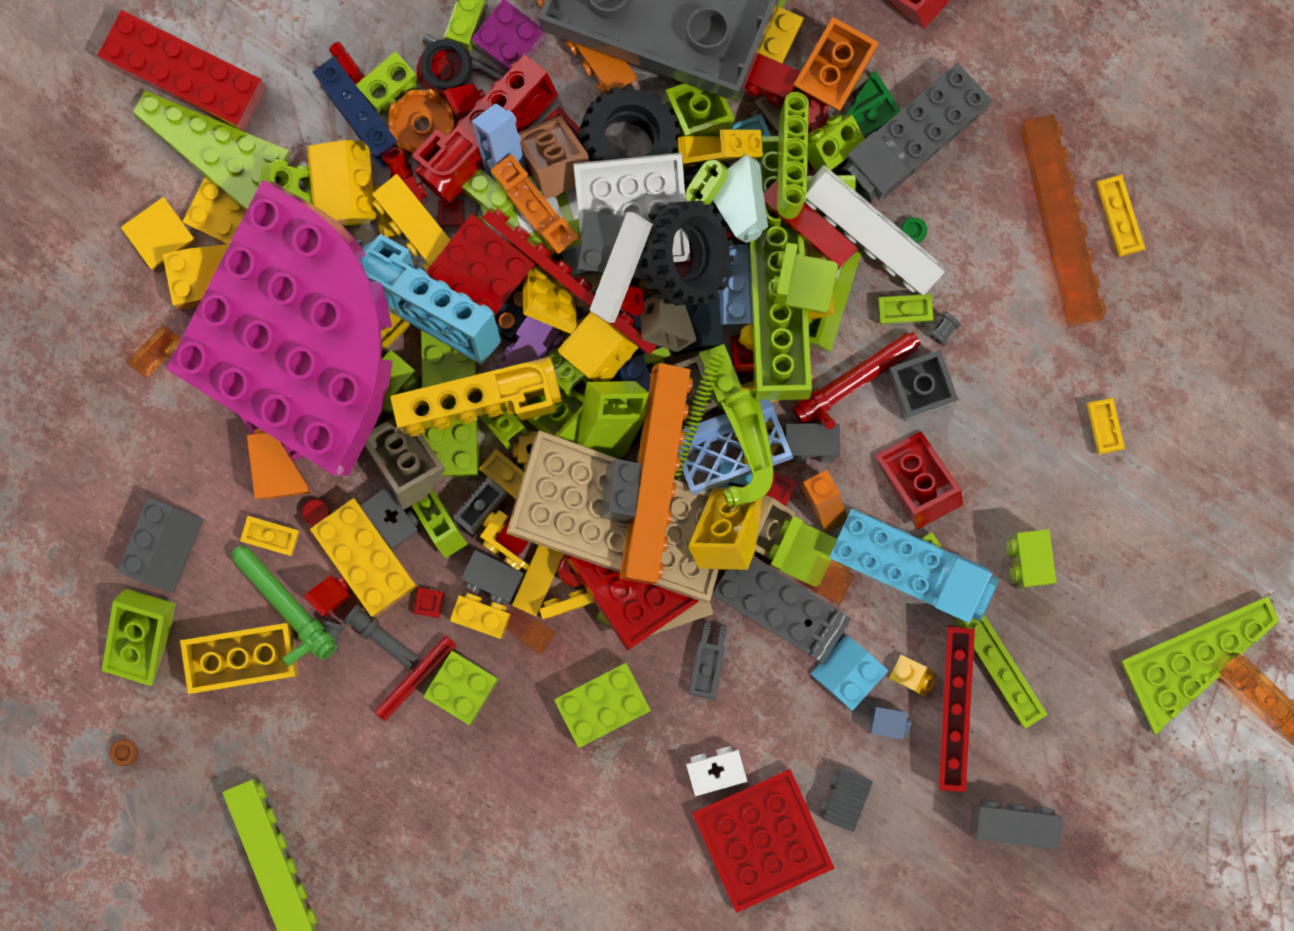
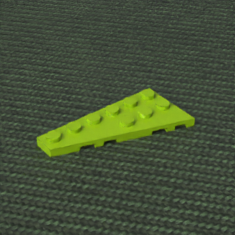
(216, 150)
(1187, 664)

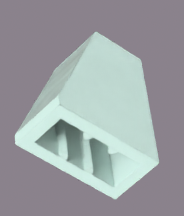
(743, 200)

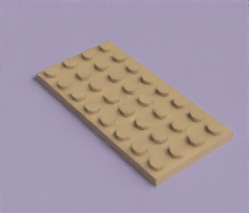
(562, 511)

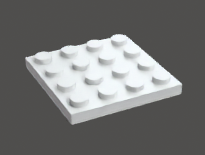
(633, 186)

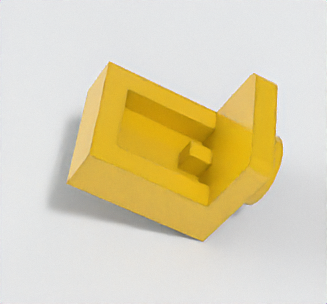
(913, 675)

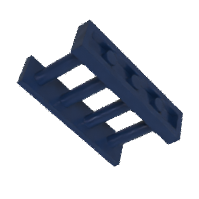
(355, 109)

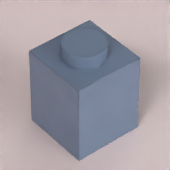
(889, 723)

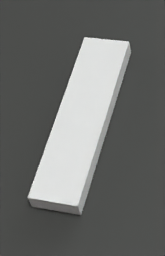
(621, 267)

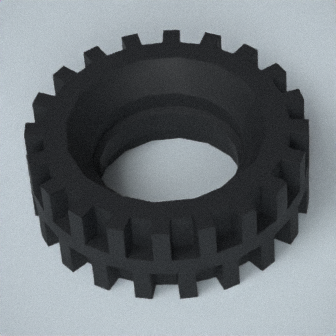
(709, 253)

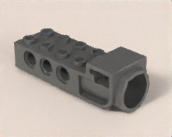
(915, 134)

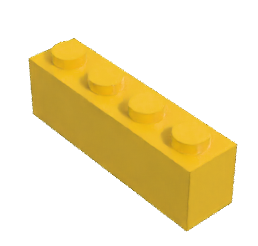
(410, 219)

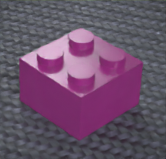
(508, 36)

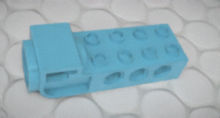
(430, 303)
(915, 566)

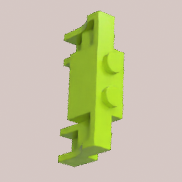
(507, 425)

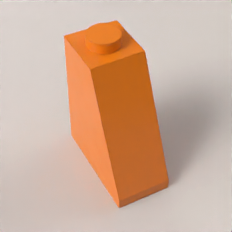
(274, 469)
(824, 501)

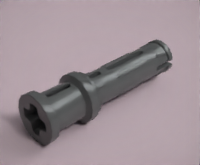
(370, 629)

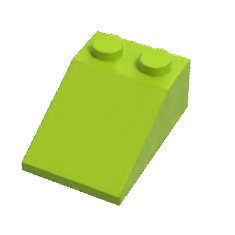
(137, 636)

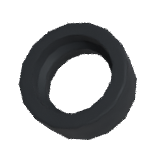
(431, 51)

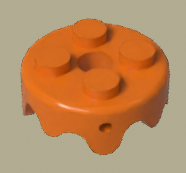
(418, 105)

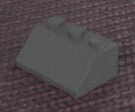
(597, 241)
(160, 545)

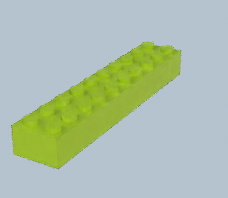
(778, 331)

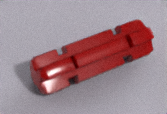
(347, 63)

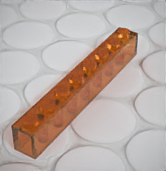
(1062, 221)

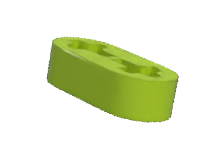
(706, 182)

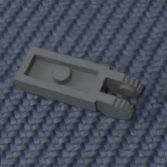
(708, 664)

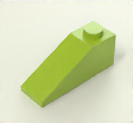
(439, 524)

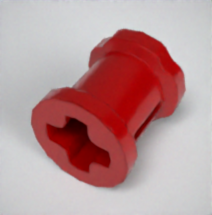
(397, 163)

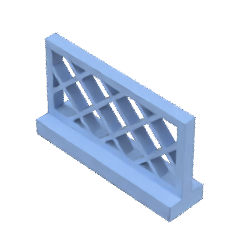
(718, 429)

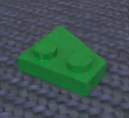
(873, 106)

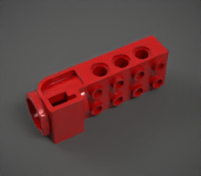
(452, 159)

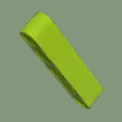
(790, 165)

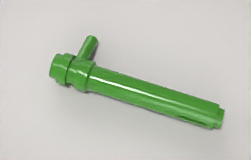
(309, 631)

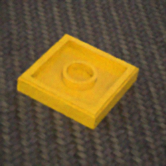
(157, 232)

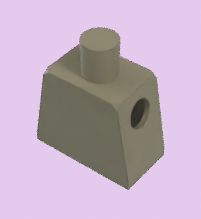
(666, 324)

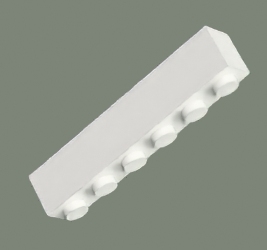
(873, 230)

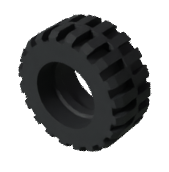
(630, 107)

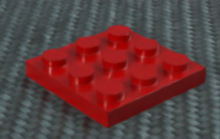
(481, 264)

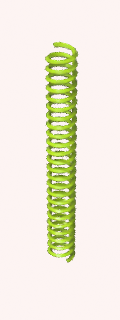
(698, 408)

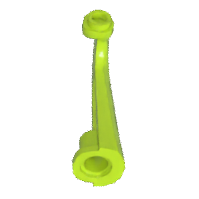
(750, 428)

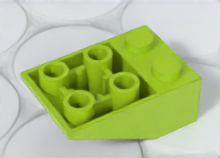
(612, 416)

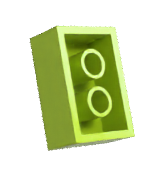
(602, 705)

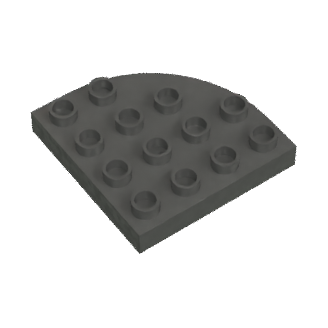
(687, 40)

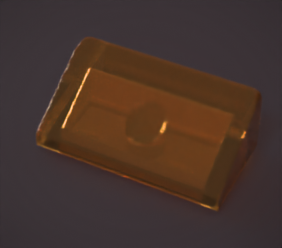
(154, 351)

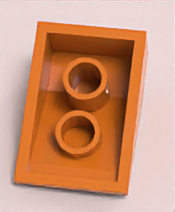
(836, 64)

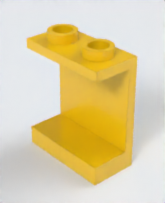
(727, 148)

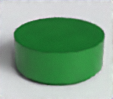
(915, 229)

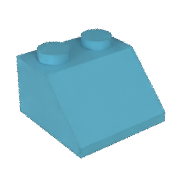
(849, 672)

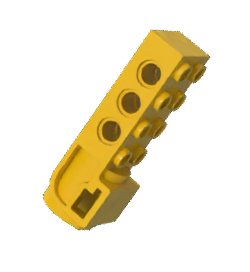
(501, 390)

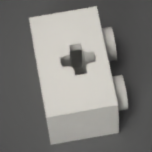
(731, 775)

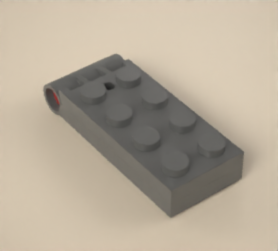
(783, 608)

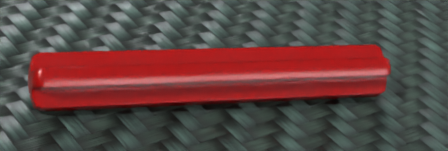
(415, 678)

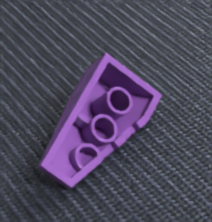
(533, 342)

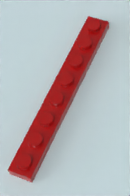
(561, 271)

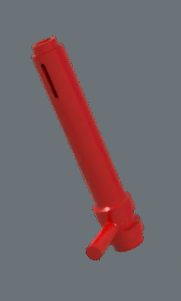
(823, 399)

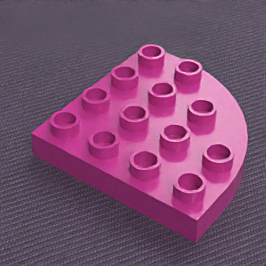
(292, 332)

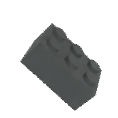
(1016, 824)

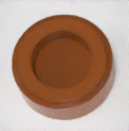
(123, 752)

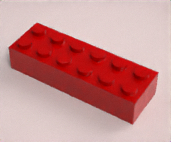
(181, 71)

